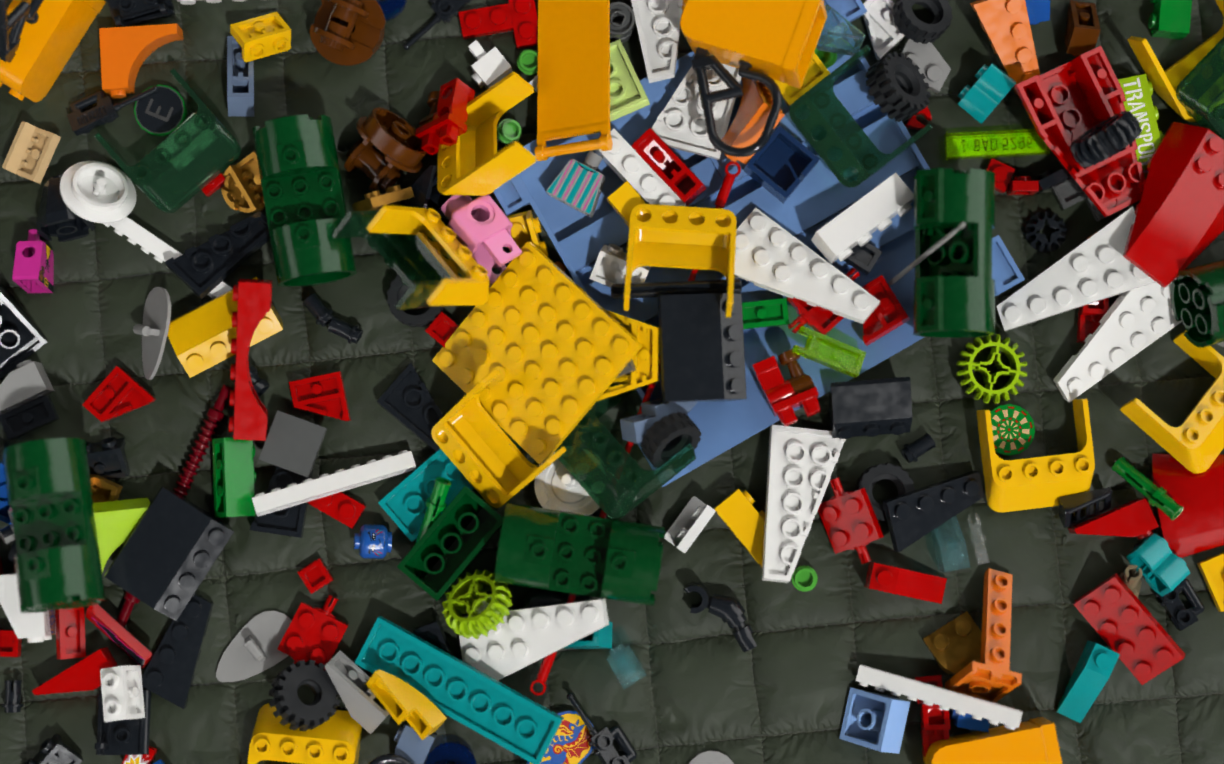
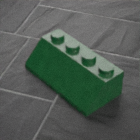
(451, 543)

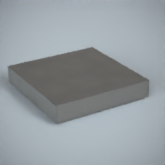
(293, 443)

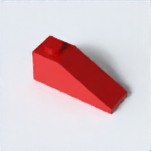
(668, 167)
(1127, 520)
(905, 582)
(81, 676)

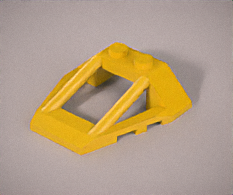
(645, 360)

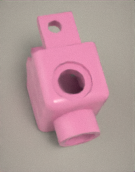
(483, 230)

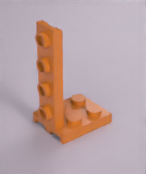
(992, 676)

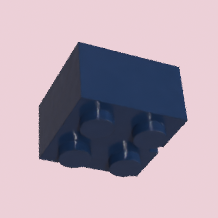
(781, 164)

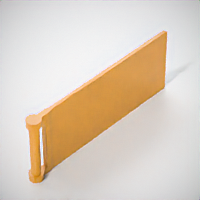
(573, 75)

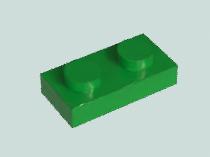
(765, 313)

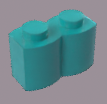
(986, 93)
(1159, 565)

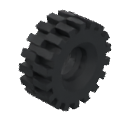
(897, 86)
(287, 700)

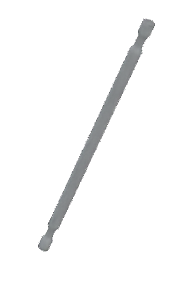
(926, 254)

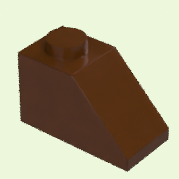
(1081, 28)

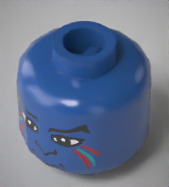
(373, 541)

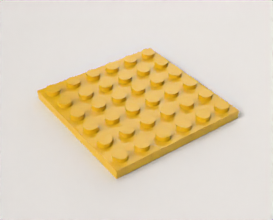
(549, 345)

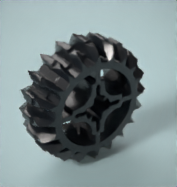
(1105, 139)

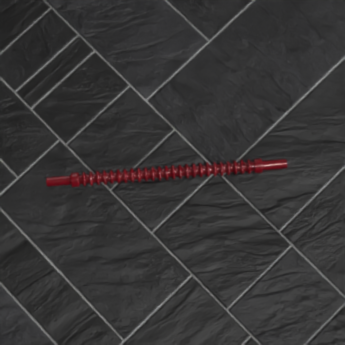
(214, 415)

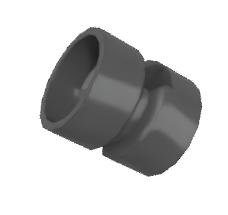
(621, 22)

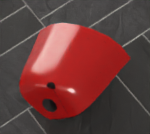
(1201, 495)

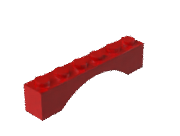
(250, 414)

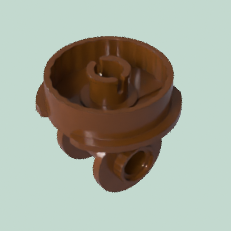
(334, 26)
(394, 139)

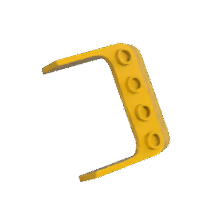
(1166, 81)
(473, 163)
(425, 222)
(682, 239)
(1201, 435)
(484, 450)
(1036, 480)
(329, 743)

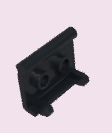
(137, 12)
(124, 736)

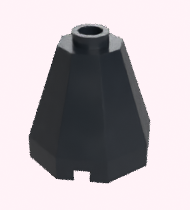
(56, 218)

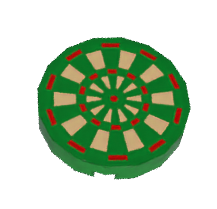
(1011, 429)

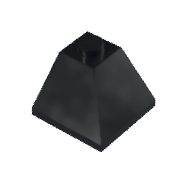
(426, 193)

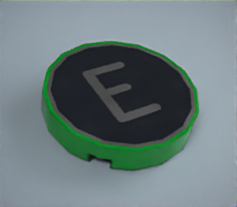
(161, 111)

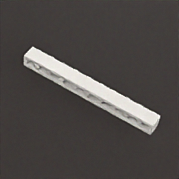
(156, 246)
(335, 483)
(941, 696)

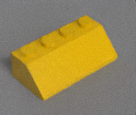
(206, 333)

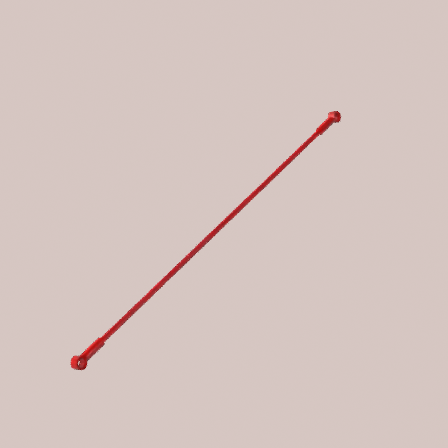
(719, 203)

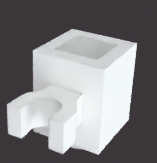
(490, 66)

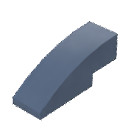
(636, 426)

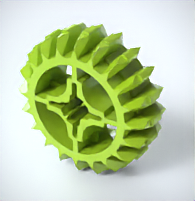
(994, 357)
(483, 609)

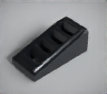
(1083, 505)

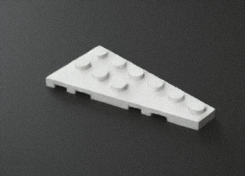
(659, 35)
(683, 121)
(788, 267)
(1079, 278)
(1124, 331)
(796, 482)
(532, 635)

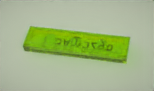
(994, 144)

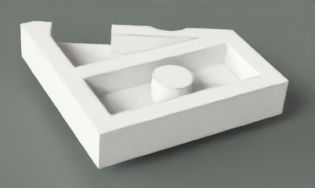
(881, 26)

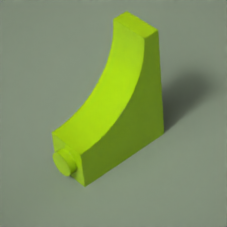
(116, 522)

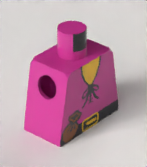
(34, 265)

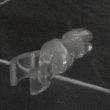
(978, 540)

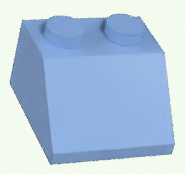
(874, 720)

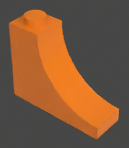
(125, 51)
(750, 117)

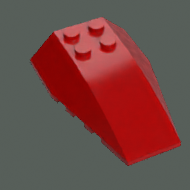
(1067, 105)
(1179, 203)

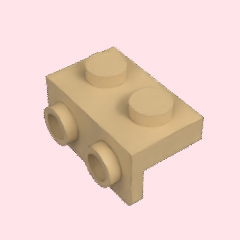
(31, 152)

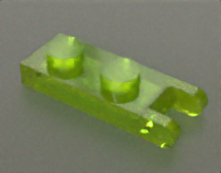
(830, 352)

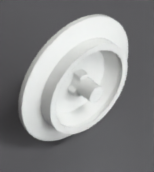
(98, 192)
(560, 491)

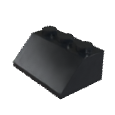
(870, 407)

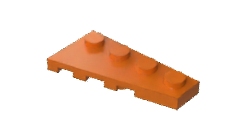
(1010, 36)

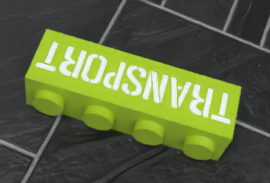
(1139, 102)

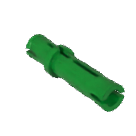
(1155, 495)
(435, 505)

